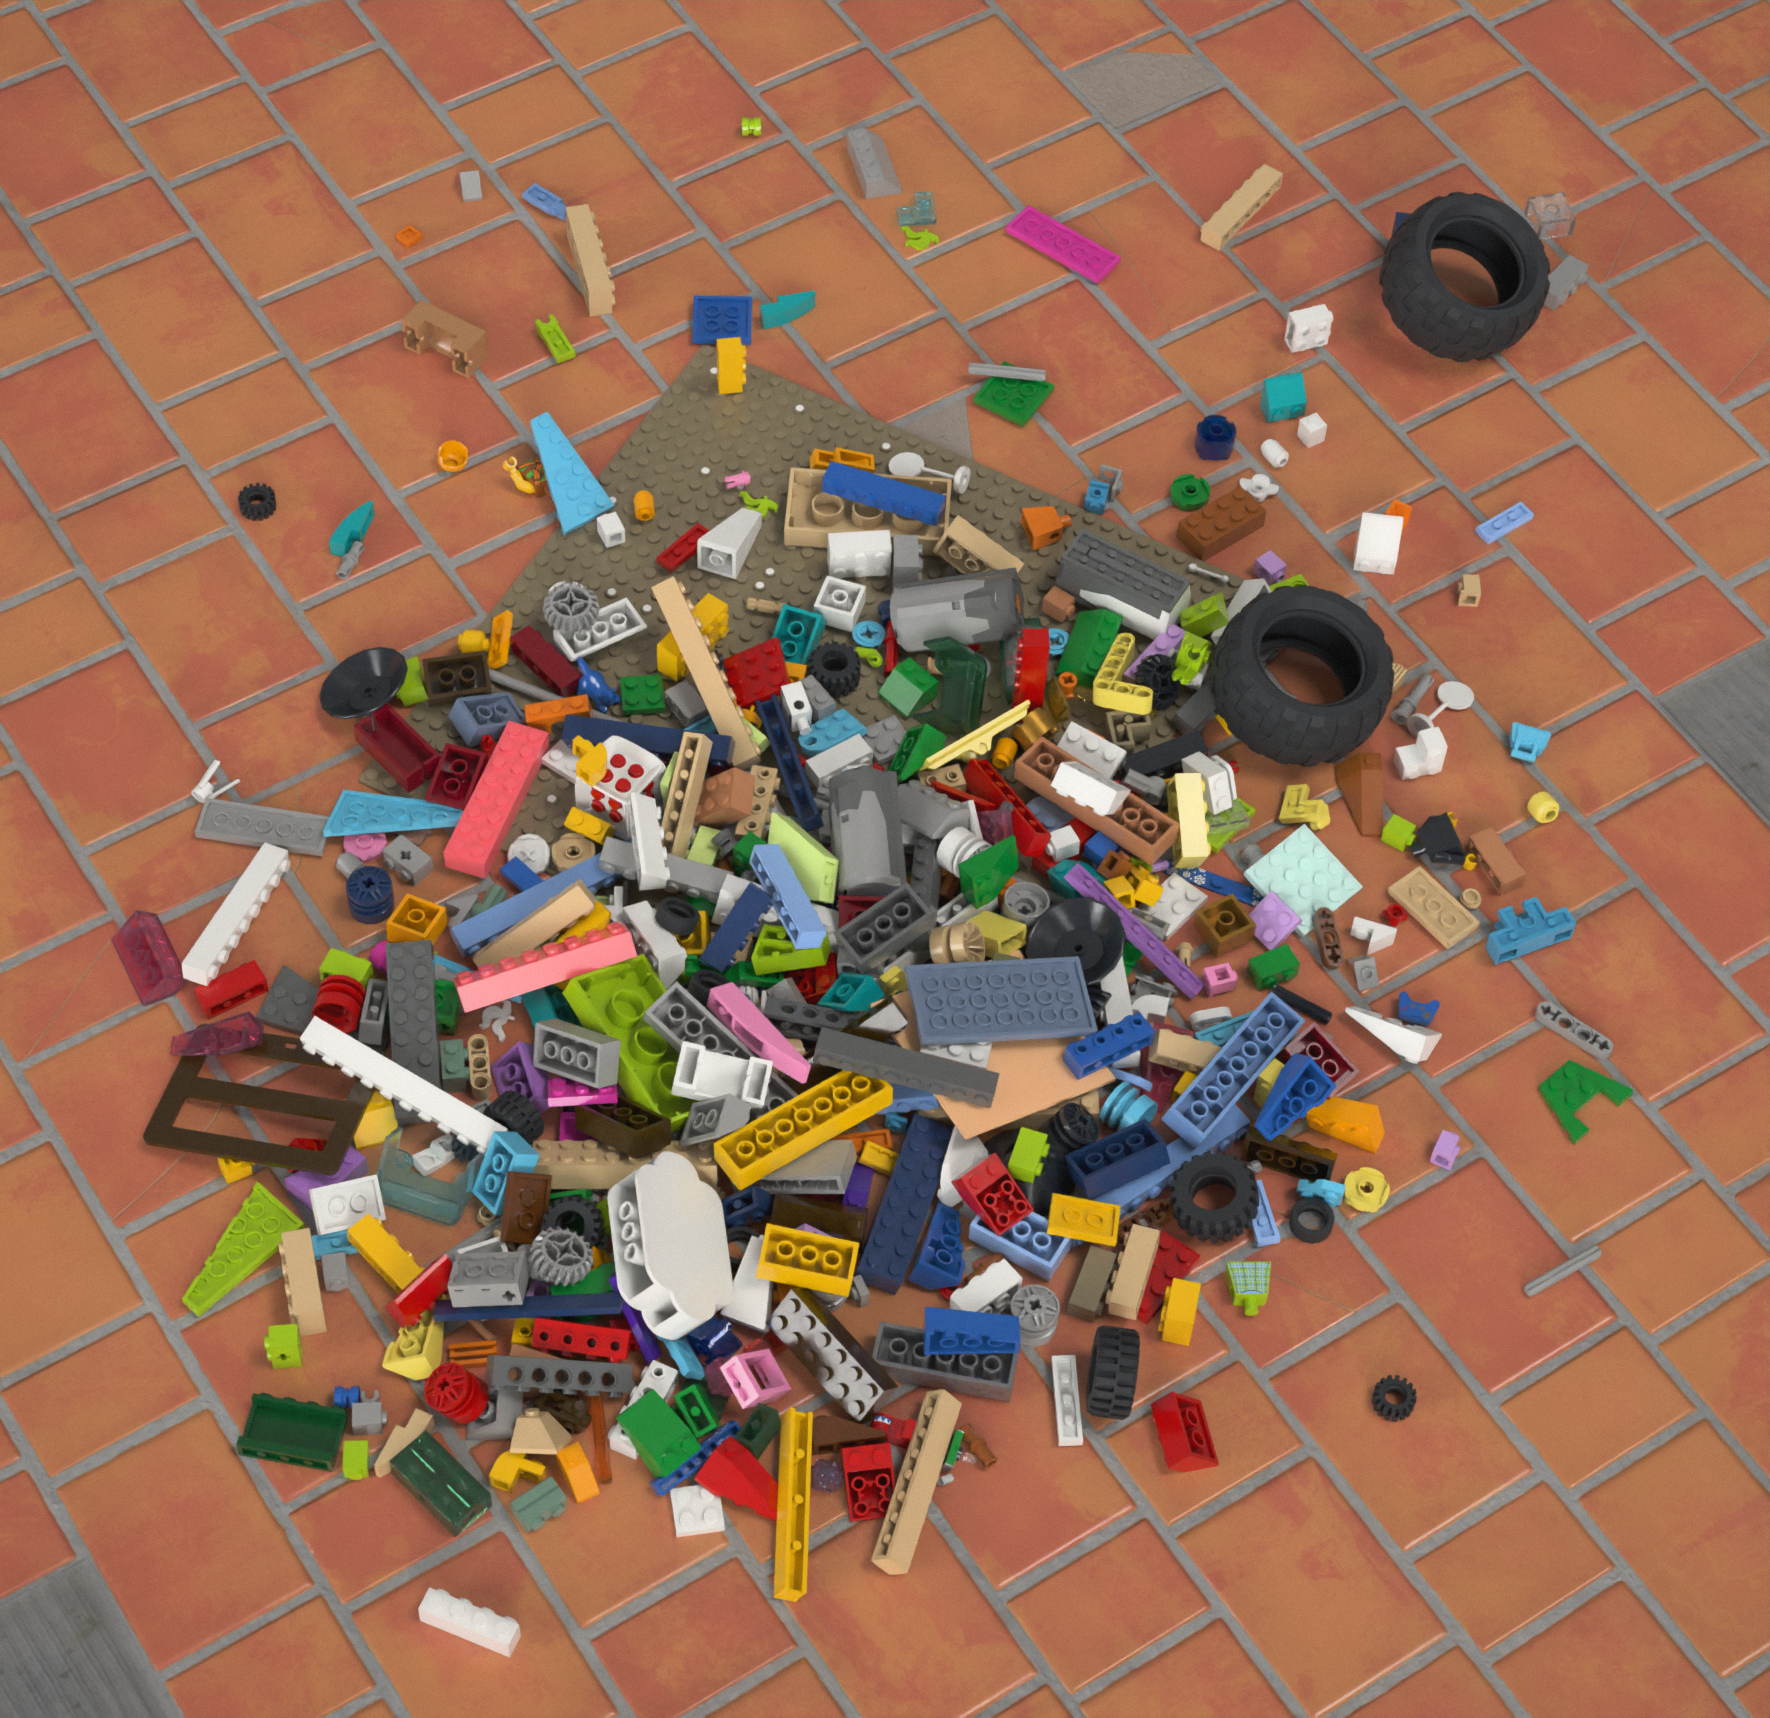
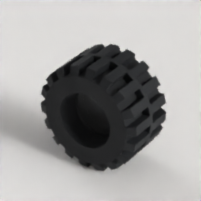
(838, 657)
(517, 1115)
(586, 1209)

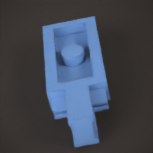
(545, 201)

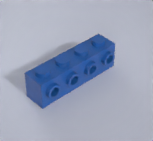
(1108, 1045)

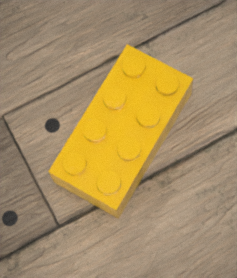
(714, 618)
(807, 1260)

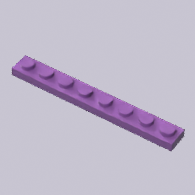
(1138, 933)

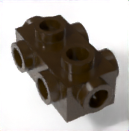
(570, 1413)

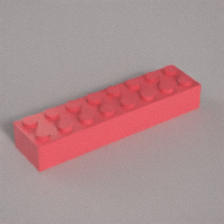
(496, 800)
(544, 966)

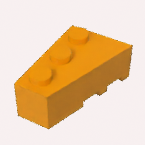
(1349, 1121)

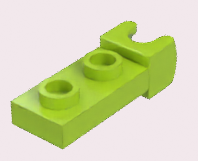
(555, 339)

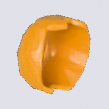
(452, 456)

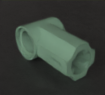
(495, 895)

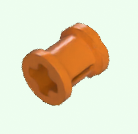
(1068, 682)

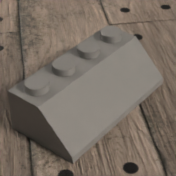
(872, 164)
(930, 811)

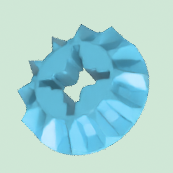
(875, 629)
(1054, 635)

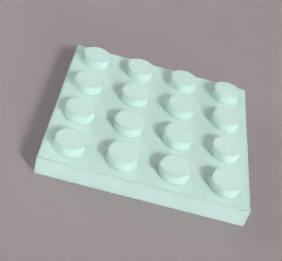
(1304, 877)

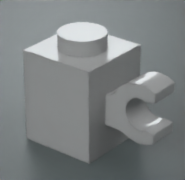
(368, 1416)

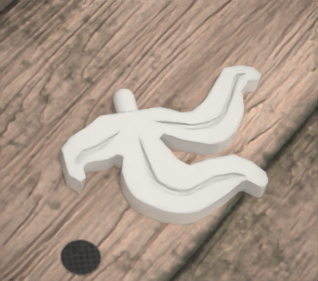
(501, 1015)

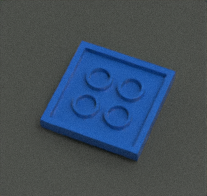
(721, 318)

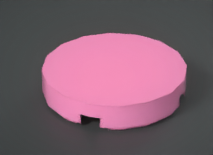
(365, 846)

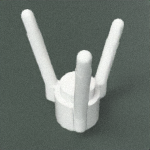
(205, 789)

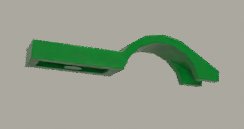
(740, 973)

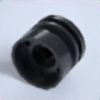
(1069, 1130)

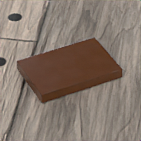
(524, 1206)

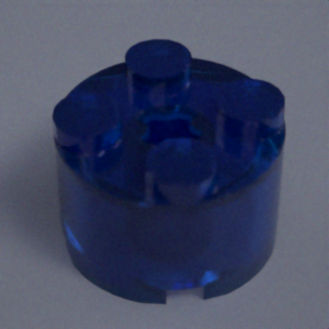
(1215, 438)
(714, 1339)

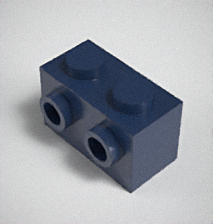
(746, 1207)

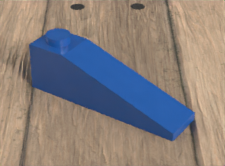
(940, 1253)

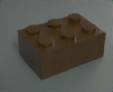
(456, 677)

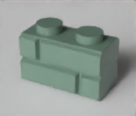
(539, 1504)

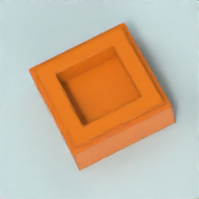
(409, 236)

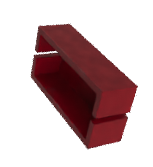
(397, 747)

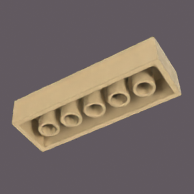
(590, 260)

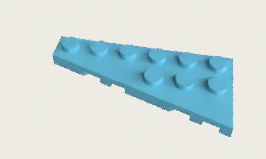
(570, 482)
(379, 813)

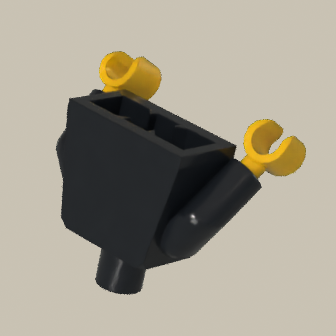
(1442, 842)

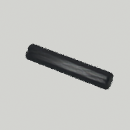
(1302, 1004)

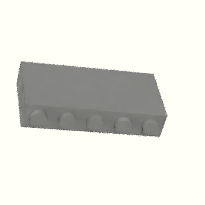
(816, 1172)

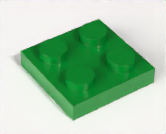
(642, 694)

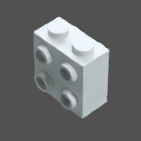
(1308, 328)

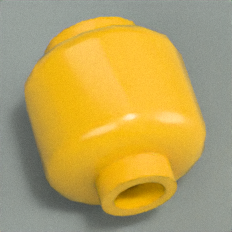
(472, 641)

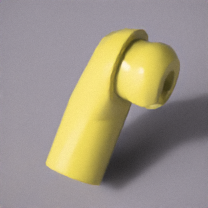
(1325, 820)

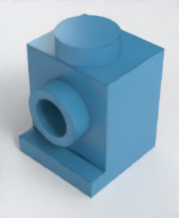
(1096, 497)

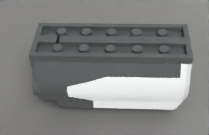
(1123, 583)

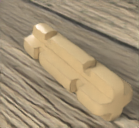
(764, 605)

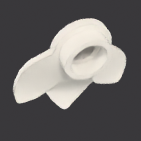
(1259, 487)

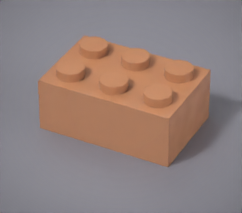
(725, 799)

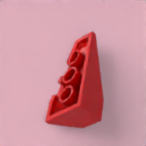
(740, 1477)

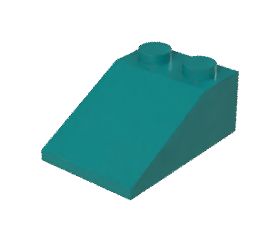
(798, 633)

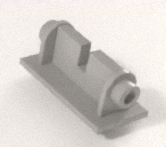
(1146, 986)

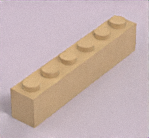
(1241, 206)
(685, 792)
(539, 925)

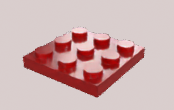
(757, 673)

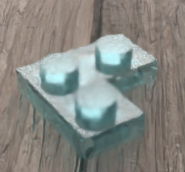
(921, 214)

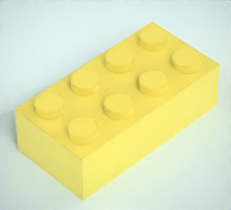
(1188, 809)

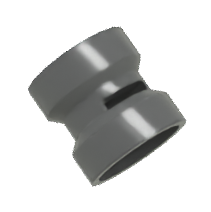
(724, 842)

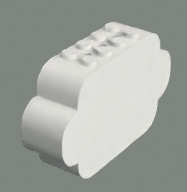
(670, 1246)

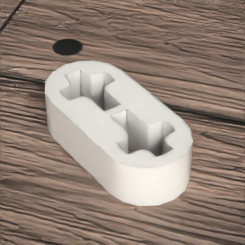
(1207, 1018)

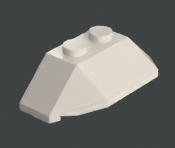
(958, 1158)

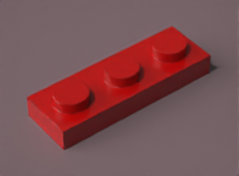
(681, 549)

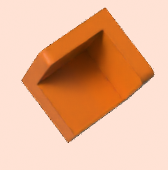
(1401, 509)

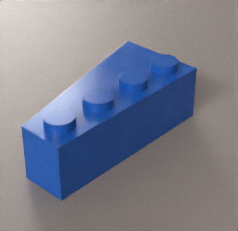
(969, 1332)

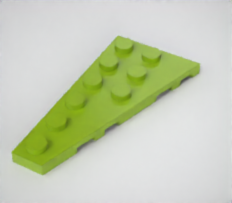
(242, 1248)

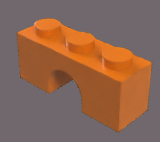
(546, 713)

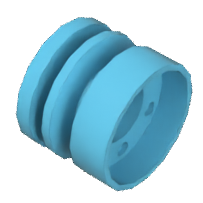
(1126, 1108)

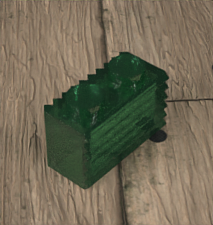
(759, 1429)

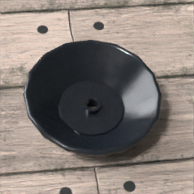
(363, 683)
(1077, 925)
(1053, 1177)

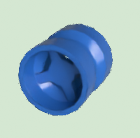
(341, 1396)

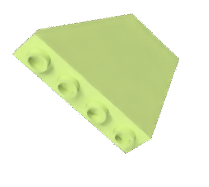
(810, 860)

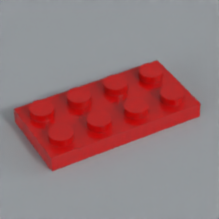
(1171, 1261)

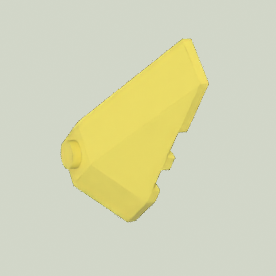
(417, 1347)

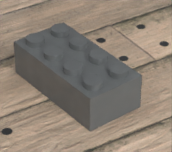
(884, 928)

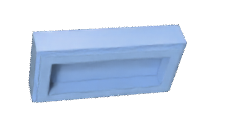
(1134, 1080)

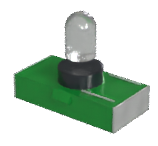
(954, 1452)

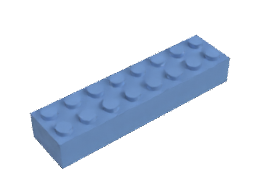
(1232, 1070)

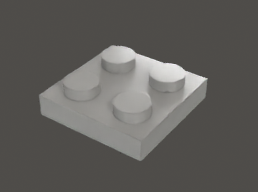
(884, 738)

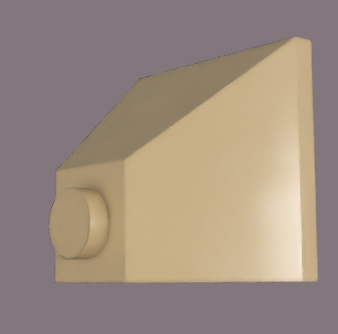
(538, 1433)

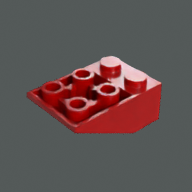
(816, 980)
(993, 1194)
(868, 1480)

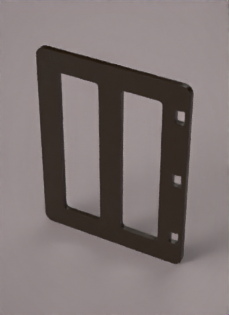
(186, 1085)

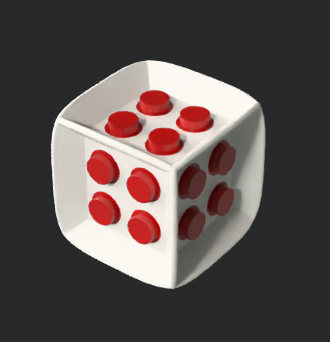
(628, 771)

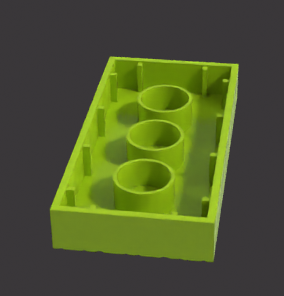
(615, 1004)

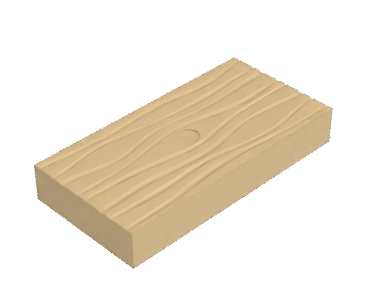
(816, 513)

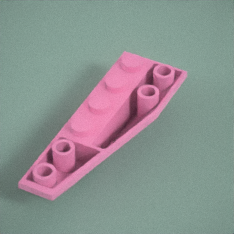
(756, 1030)

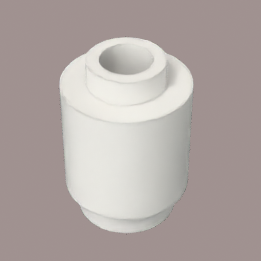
(1274, 453)

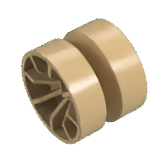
(957, 943)

